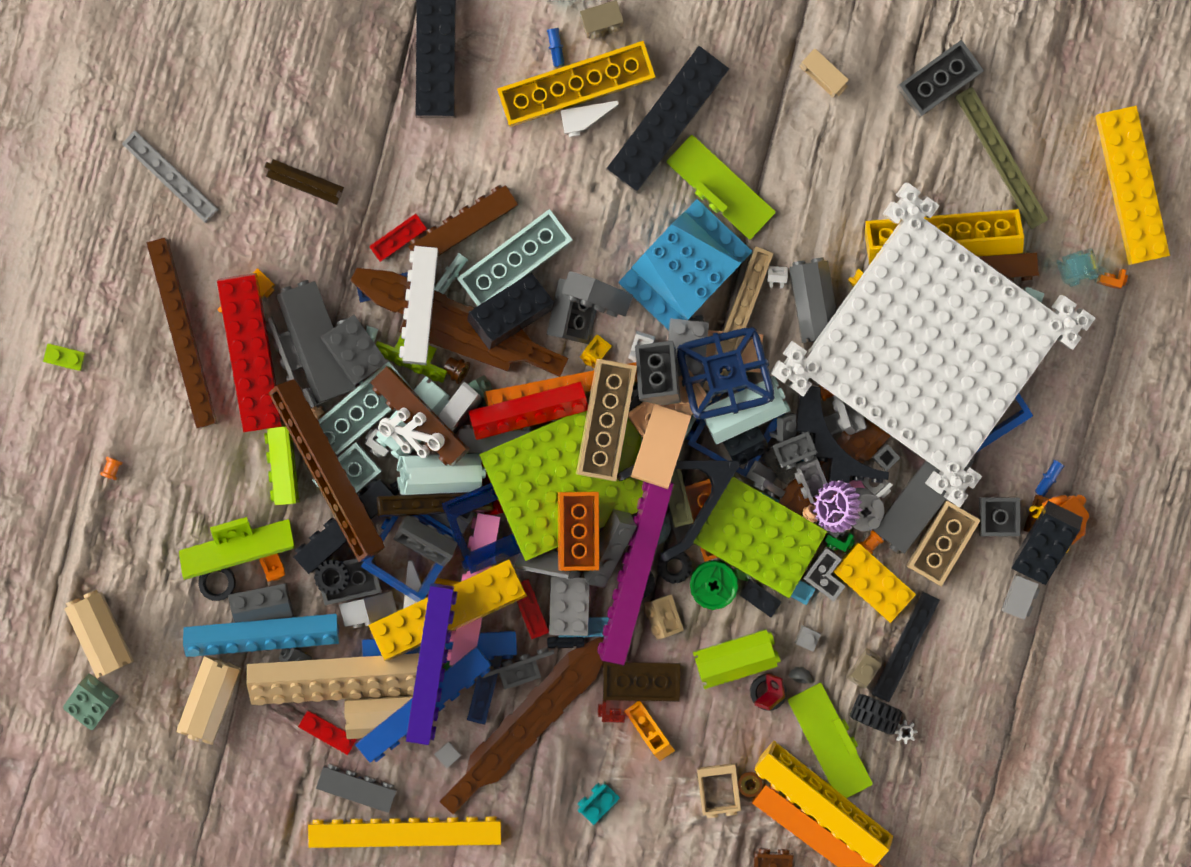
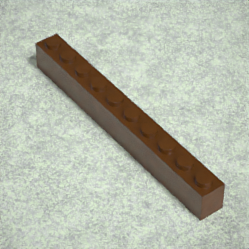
(181, 333)
(326, 470)

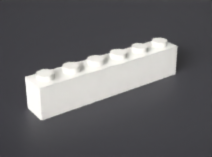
(420, 305)

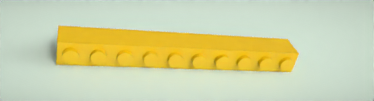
(404, 833)

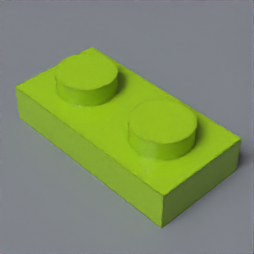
(64, 357)

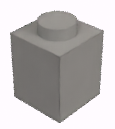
(807, 638)

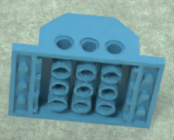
(685, 265)

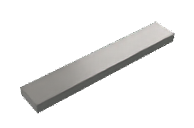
(170, 176)

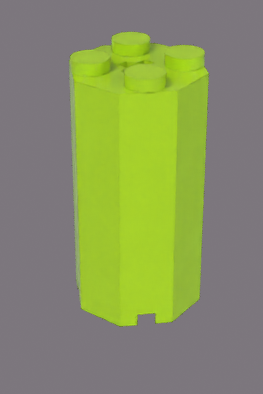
(736, 658)

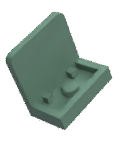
(90, 701)

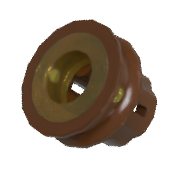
(460, 369)
(753, 790)

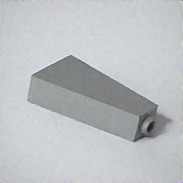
(457, 409)

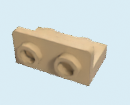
(663, 617)

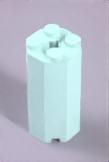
(433, 397)
(731, 424)
(433, 477)

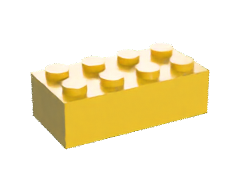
(873, 582)

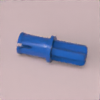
(556, 47)
(1049, 478)

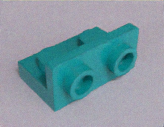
(598, 802)

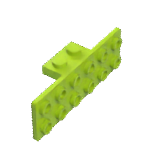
(720, 187)
(235, 544)
(830, 740)

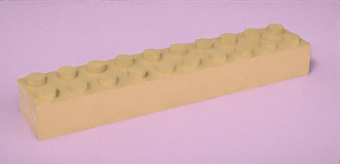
(331, 679)

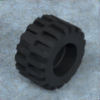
(876, 714)

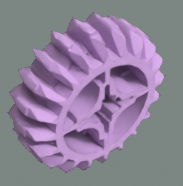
(846, 502)

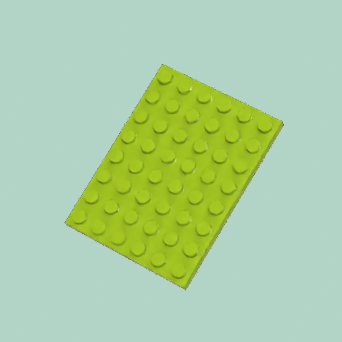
(544, 462)

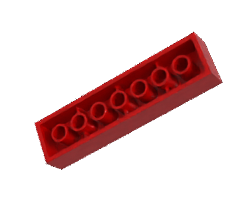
(249, 351)

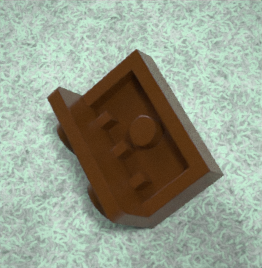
(765, 858)

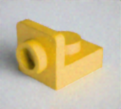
(595, 350)

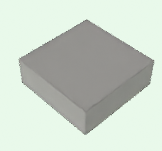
(447, 754)

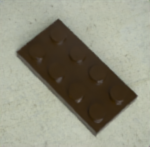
(641, 681)

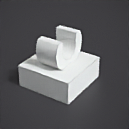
(777, 274)

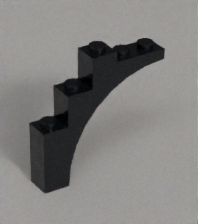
(842, 466)

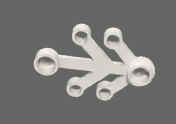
(389, 427)

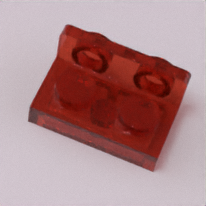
(614, 715)

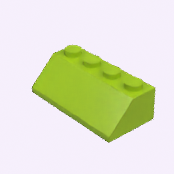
(283, 466)

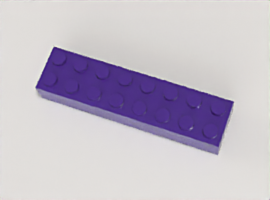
(430, 662)

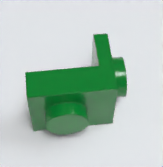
(835, 544)

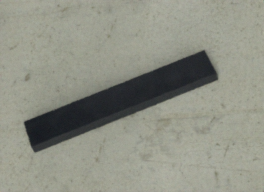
(905, 647)

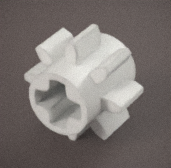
(910, 730)

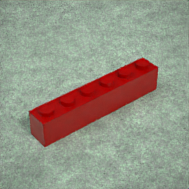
(528, 410)

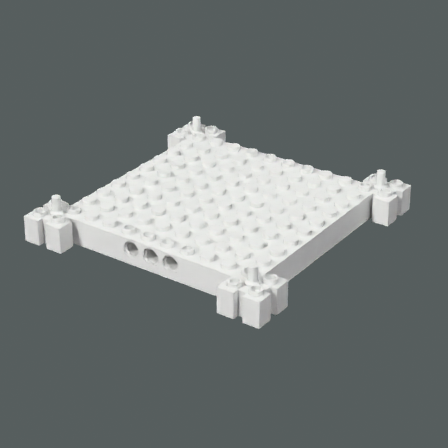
(932, 344)

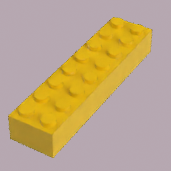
(576, 84)
(1132, 185)
(978, 232)
(474, 600)
(823, 803)

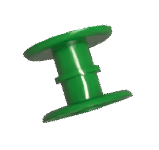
(717, 597)

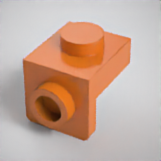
(273, 567)

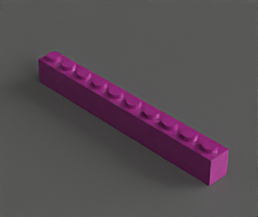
(635, 573)

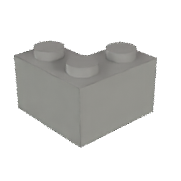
(819, 574)
(367, 609)

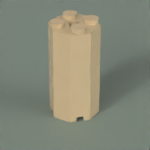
(98, 633)
(208, 699)
(367, 713)

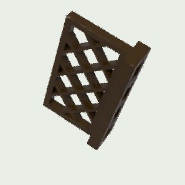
(304, 181)

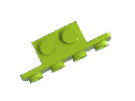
(429, 370)

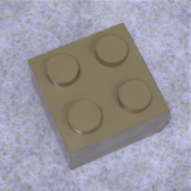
(602, 19)

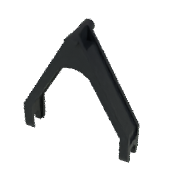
(719, 475)

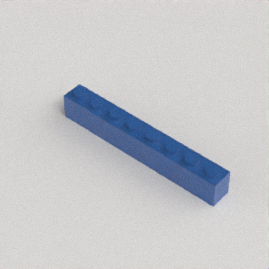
(490, 643)
(396, 725)

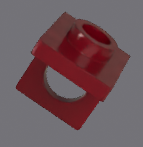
(773, 695)

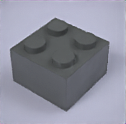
(999, 516)

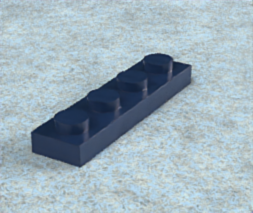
(483, 695)

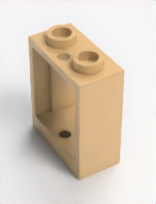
(824, 73)
(719, 770)

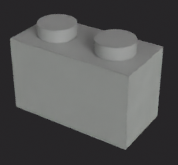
(1020, 597)

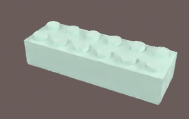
(515, 258)
(355, 414)

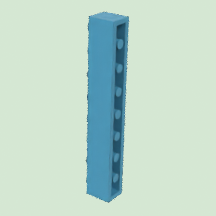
(261, 635)

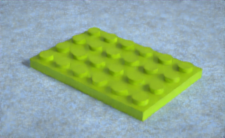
(760, 537)

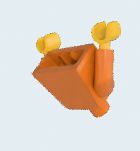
(1072, 503)

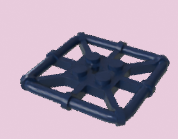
(719, 383)

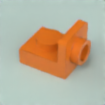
(1110, 280)

